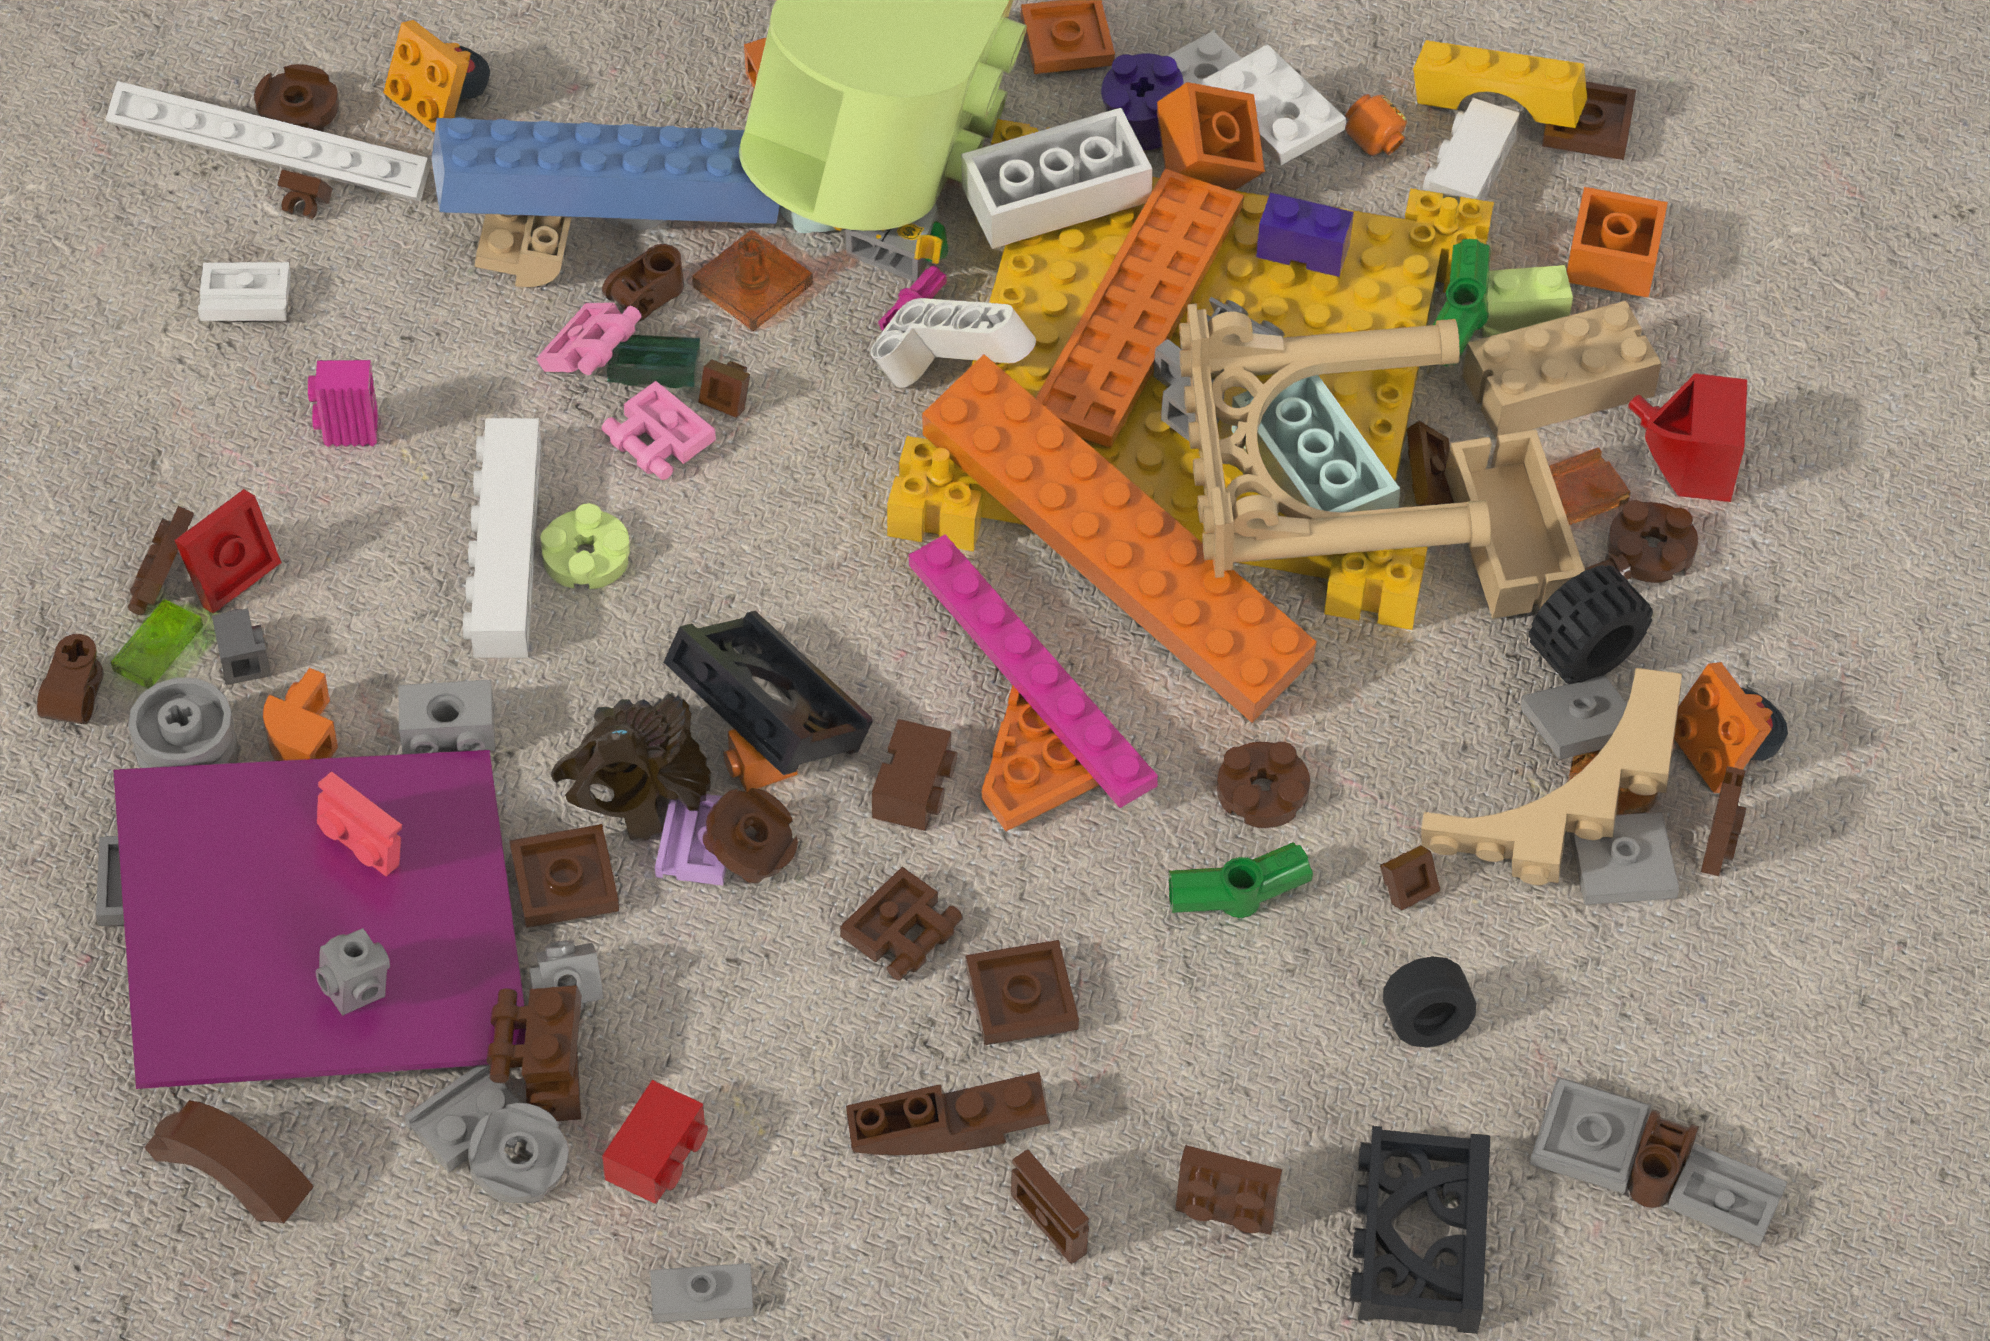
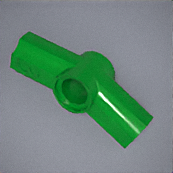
(1467, 284)
(1216, 887)

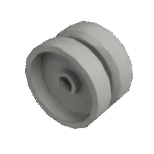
(182, 725)

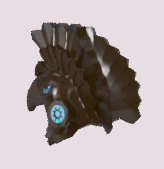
(638, 756)

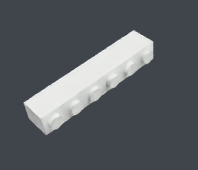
(505, 538)

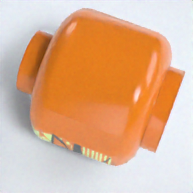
(1376, 125)

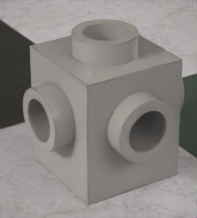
(564, 959)
(352, 970)

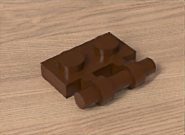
(158, 561)
(890, 914)
(549, 1038)

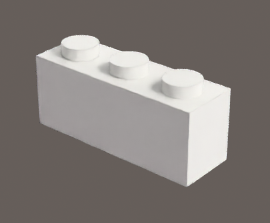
(1475, 152)

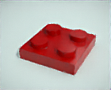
(228, 551)

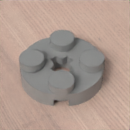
(522, 1181)

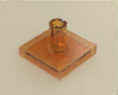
(752, 280)

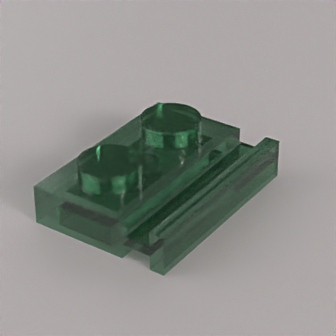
(655, 358)

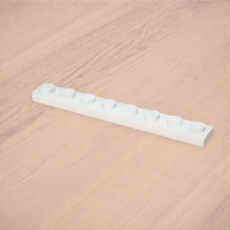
(268, 141)

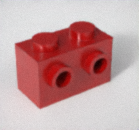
(655, 1142)

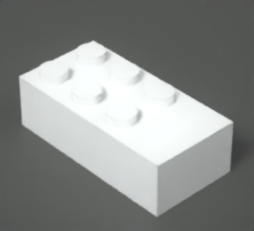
(1056, 177)

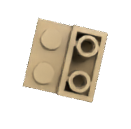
(523, 246)

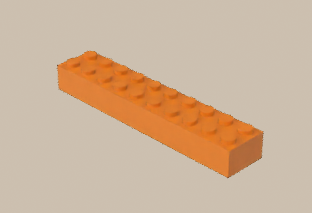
(1118, 538)

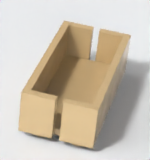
(1561, 369)
(1530, 534)

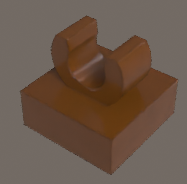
(304, 188)
(724, 387)
(1410, 877)

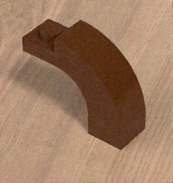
(234, 1156)

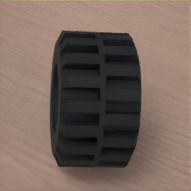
(1590, 624)

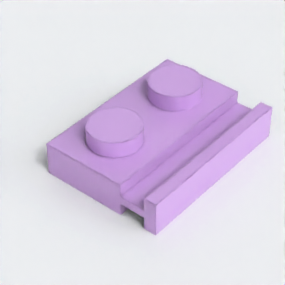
(682, 845)

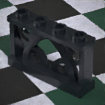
(821, 715)
(1466, 1182)

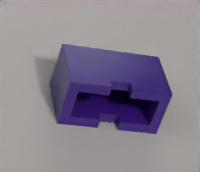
(1304, 234)

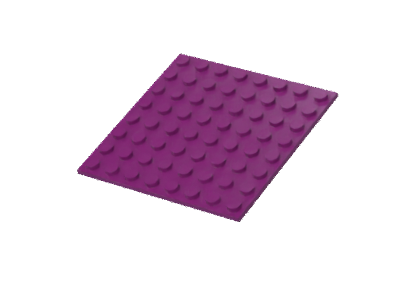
(242, 888)

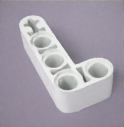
(949, 330)

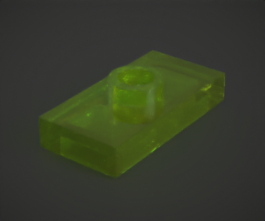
(156, 644)

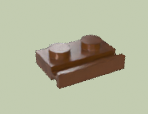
(1726, 823)
(1049, 1206)

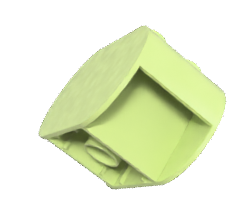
(874, 104)

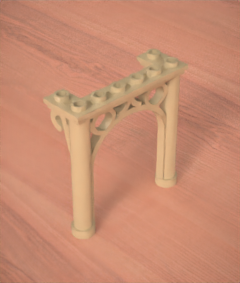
(1251, 526)

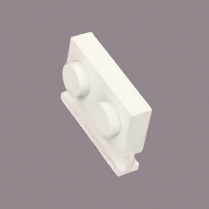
(244, 291)

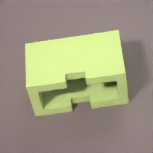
(1526, 298)

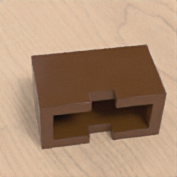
(911, 784)

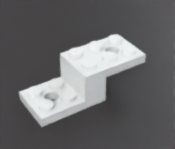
(1276, 92)

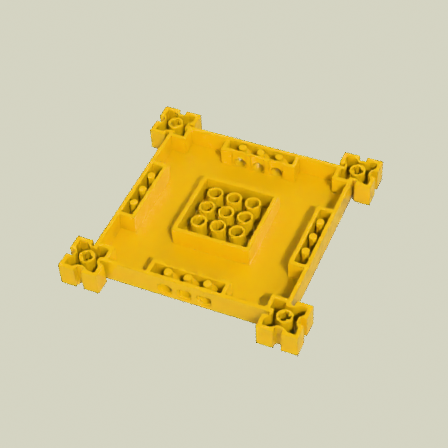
(1382, 285)

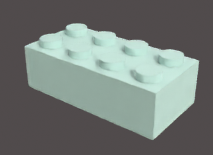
(1319, 451)

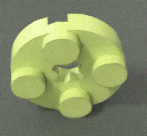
(582, 527)

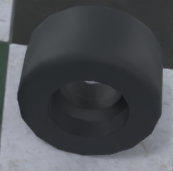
(1429, 1002)

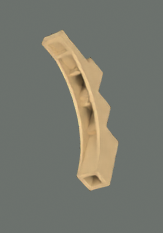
(1587, 804)

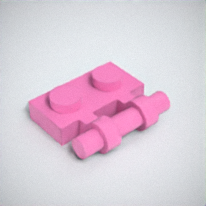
(589, 338)
(667, 421)

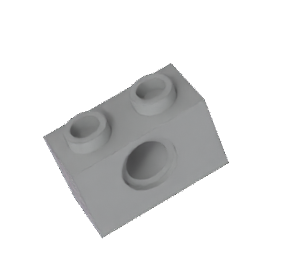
(429, 706)

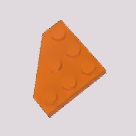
(1030, 768)

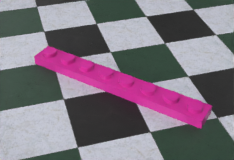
(1033, 671)

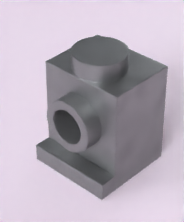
(240, 647)

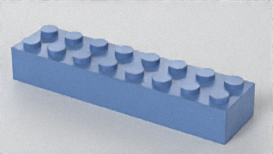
(594, 171)

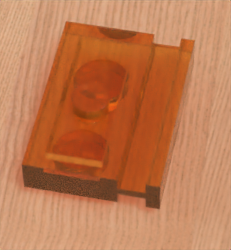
(1588, 485)

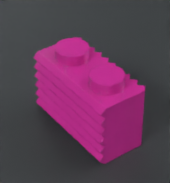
(345, 402)

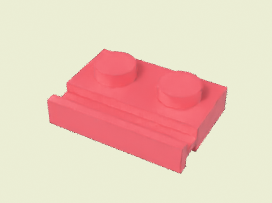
(358, 824)

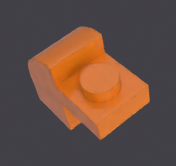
(295, 725)

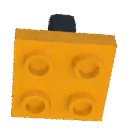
(433, 75)

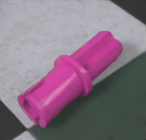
(924, 287)

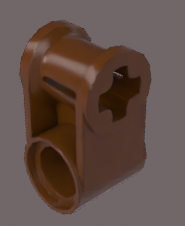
(648, 280)
(71, 681)
(1662, 1153)

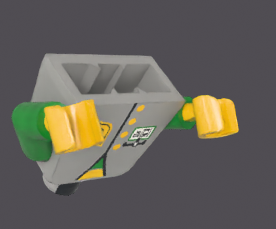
(903, 248)

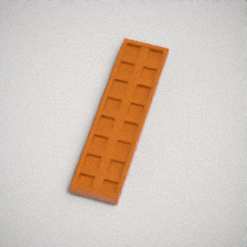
(1138, 305)

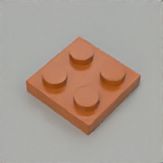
(1067, 35)

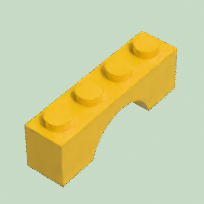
(1546, 87)

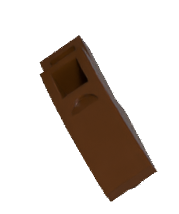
(942, 1122)

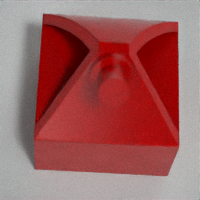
(1698, 435)

